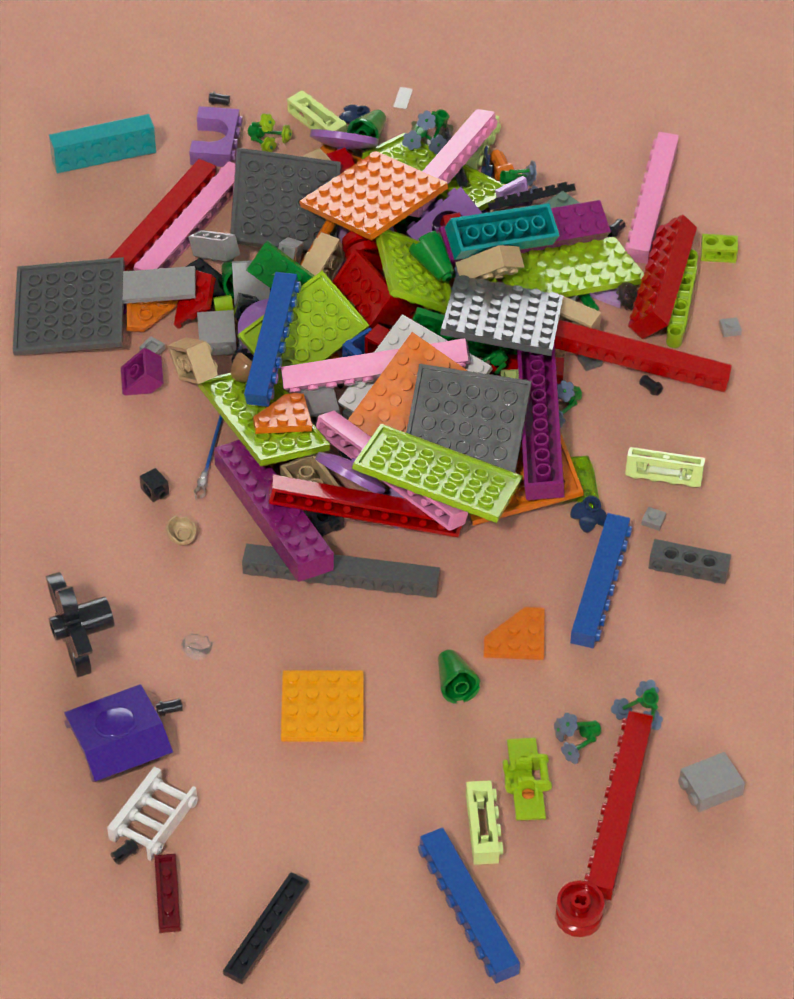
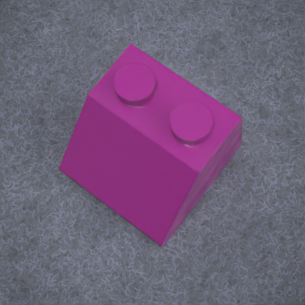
(142, 373)

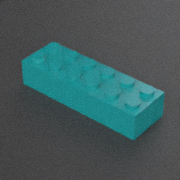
(102, 143)
(512, 227)

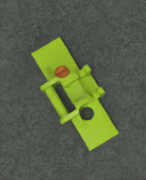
(519, 779)

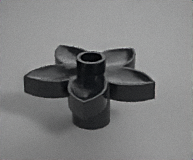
(76, 621)

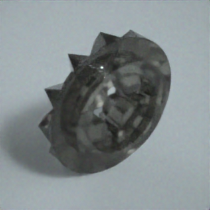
(631, 291)

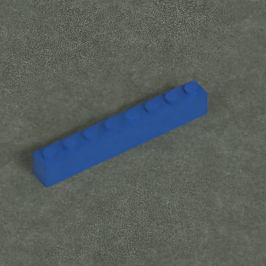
(272, 339)
(600, 581)
(469, 906)

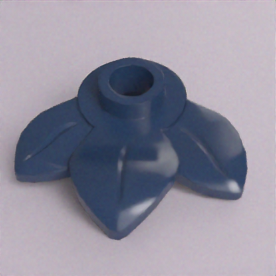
(352, 112)
(487, 169)
(587, 516)

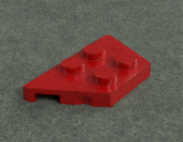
(188, 308)

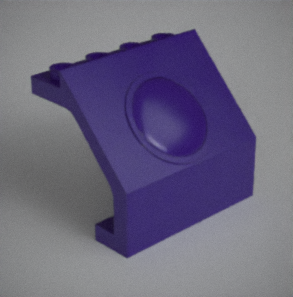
(118, 732)

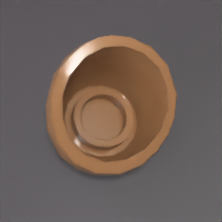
(241, 368)

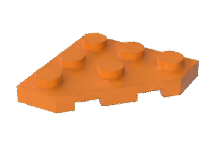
(145, 314)
(284, 415)
(518, 636)

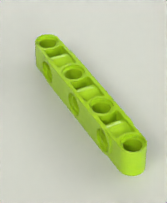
(680, 312)

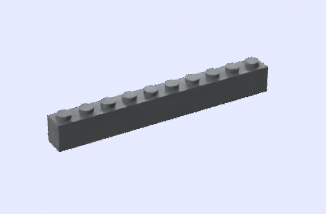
(350, 572)

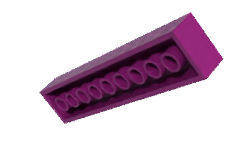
(574, 223)
(542, 428)
(284, 527)

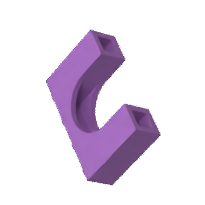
(218, 120)
(456, 202)

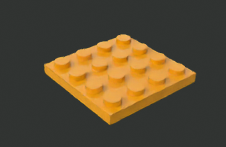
(322, 706)

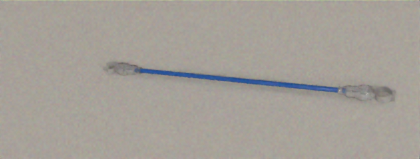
(202, 482)

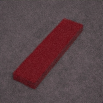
(167, 893)

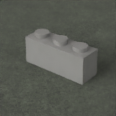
(214, 245)

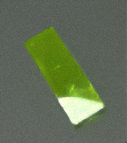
(586, 477)

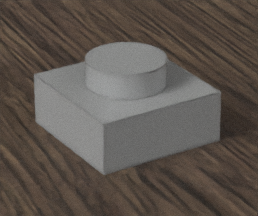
(730, 327)
(153, 345)
(653, 518)

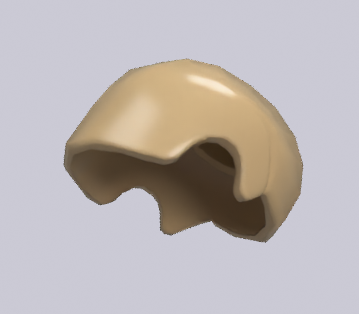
(181, 530)

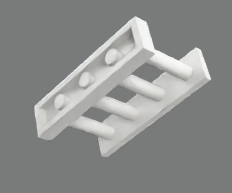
(142, 797)

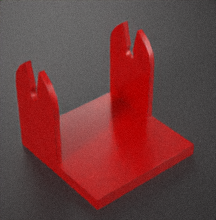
(369, 290)

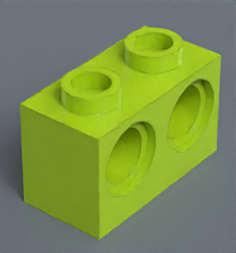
(719, 248)

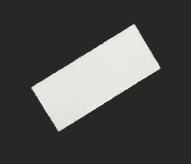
(403, 97)

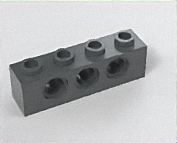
(689, 561)

